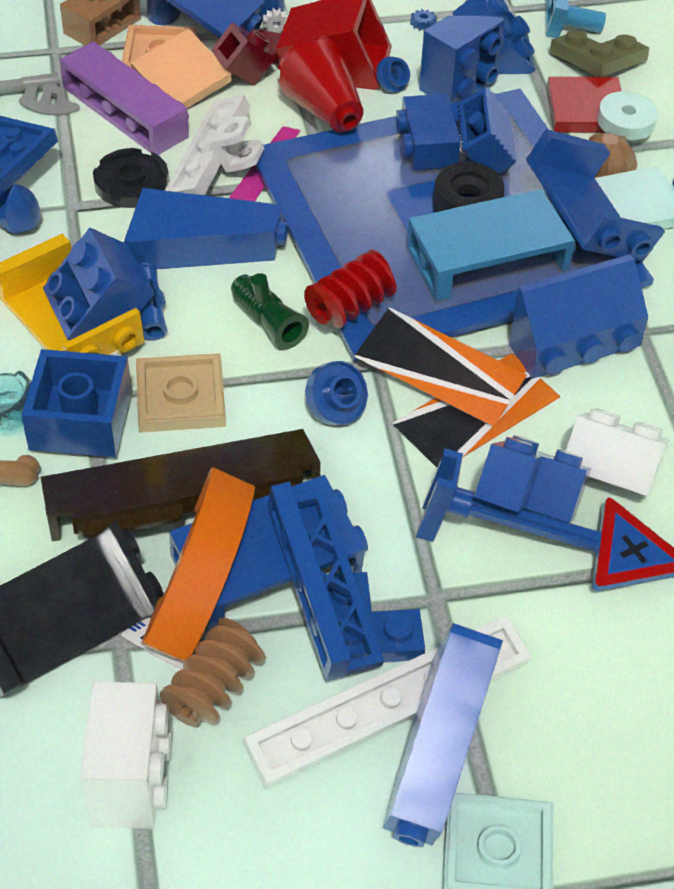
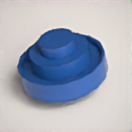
(336, 393)

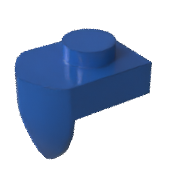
(19, 209)

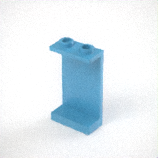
(486, 236)

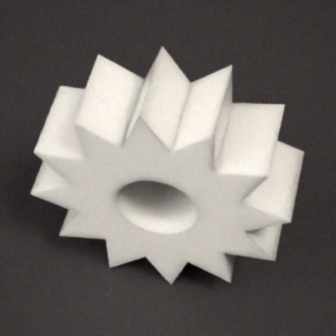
(268, 20)

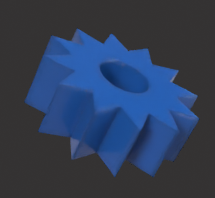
(422, 19)

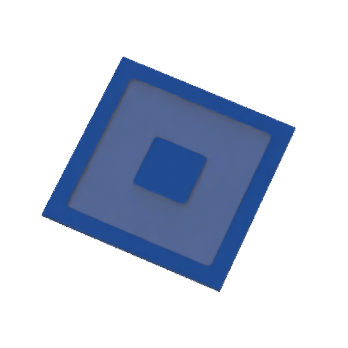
(358, 196)

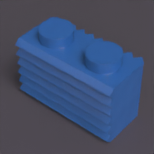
(428, 131)
(486, 131)

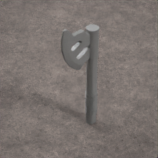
(51, 88)

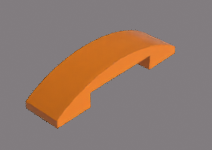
(201, 567)

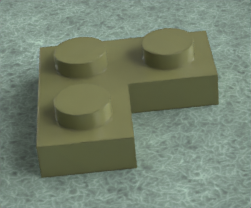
(598, 57)

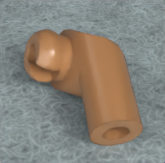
(19, 472)

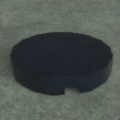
(125, 173)

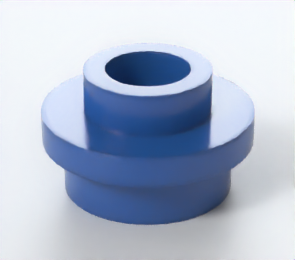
(393, 74)

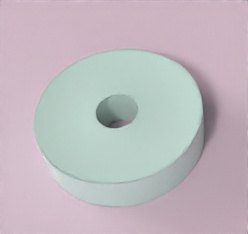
(627, 115)

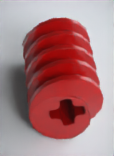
(351, 290)

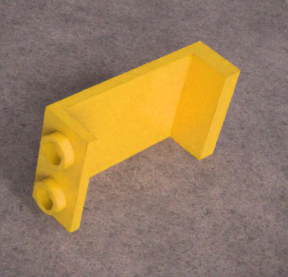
(23, 293)

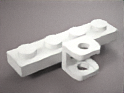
(217, 144)

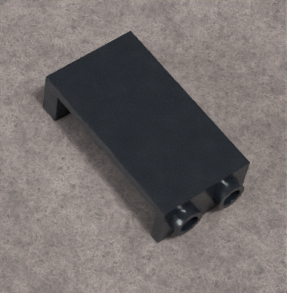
(72, 605)

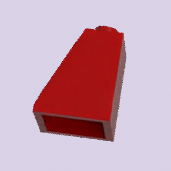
(352, 26)

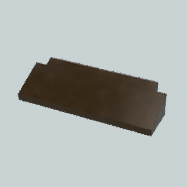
(167, 485)

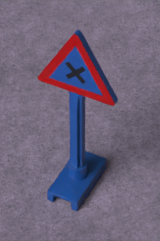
(623, 547)

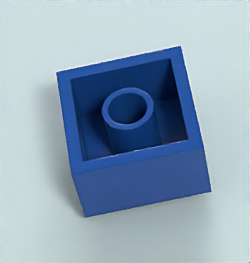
(77, 403)

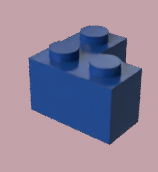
(528, 479)

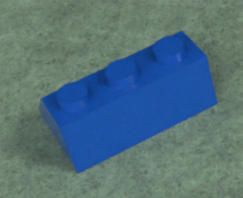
(579, 317)

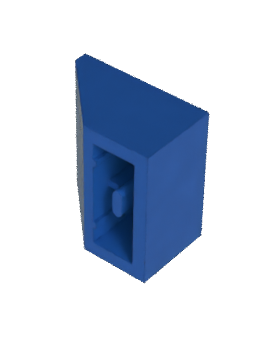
(516, 50)
(461, 55)
(96, 284)

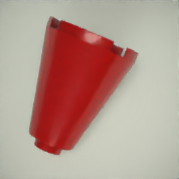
(321, 82)

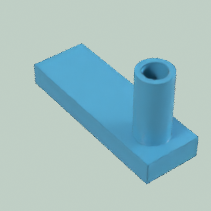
(560, 14)

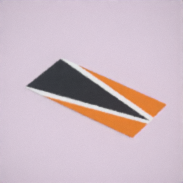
(441, 366)
(443, 426)

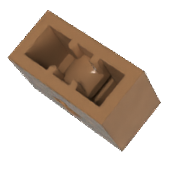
(97, 19)

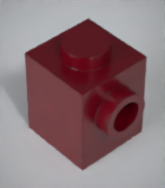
(244, 53)

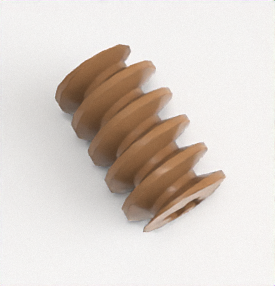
(211, 672)

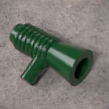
(282, 323)

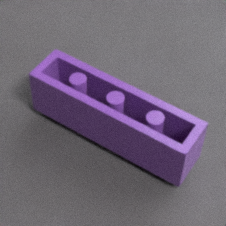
(125, 98)

